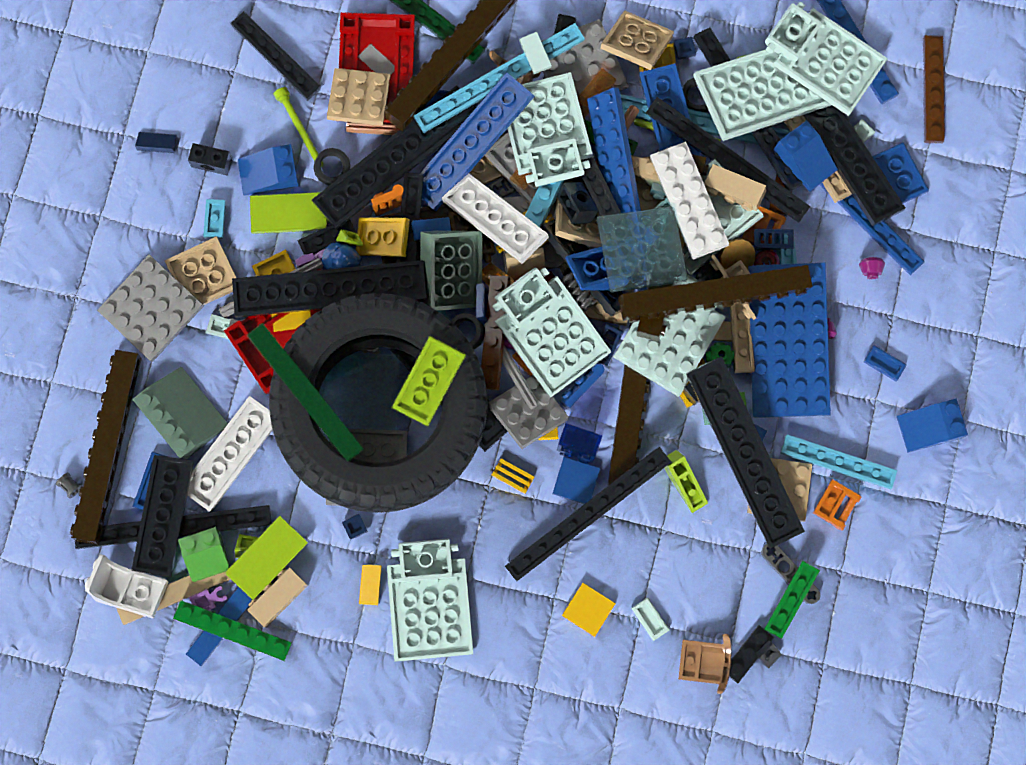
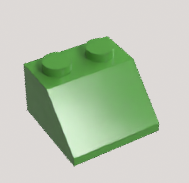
(204, 554)

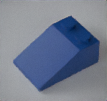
(806, 156)
(268, 170)
(589, 269)
(932, 425)

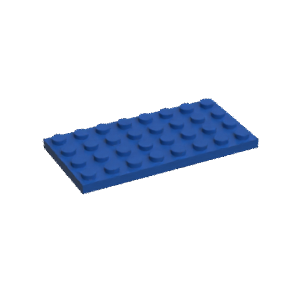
(791, 350)

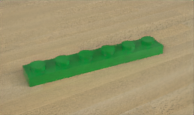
(232, 630)

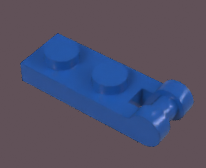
(582, 384)

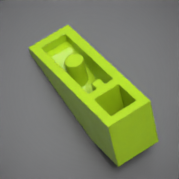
(685, 481)

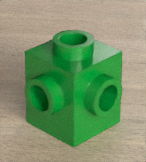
(720, 348)

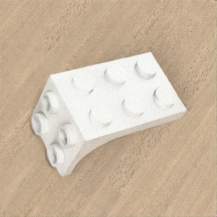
(125, 588)

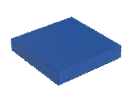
(576, 481)

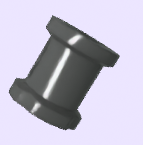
(68, 485)

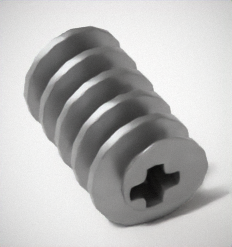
(582, 297)

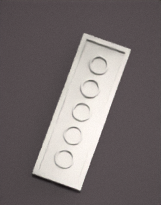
(690, 200)
(495, 218)
(230, 454)

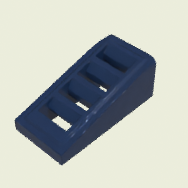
(766, 232)
(619, 332)

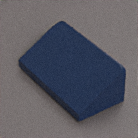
(156, 142)

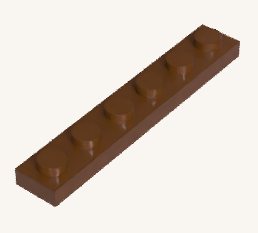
(933, 89)
(493, 336)

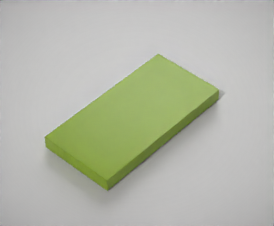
(285, 213)
(428, 381)
(266, 557)

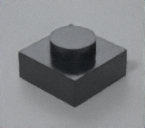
(768, 654)

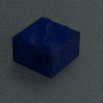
(579, 443)

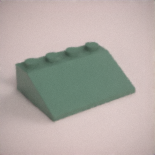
(451, 268)
(180, 413)

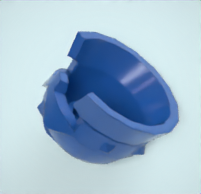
(340, 256)

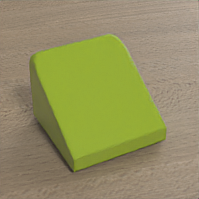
(349, 238)
(243, 544)

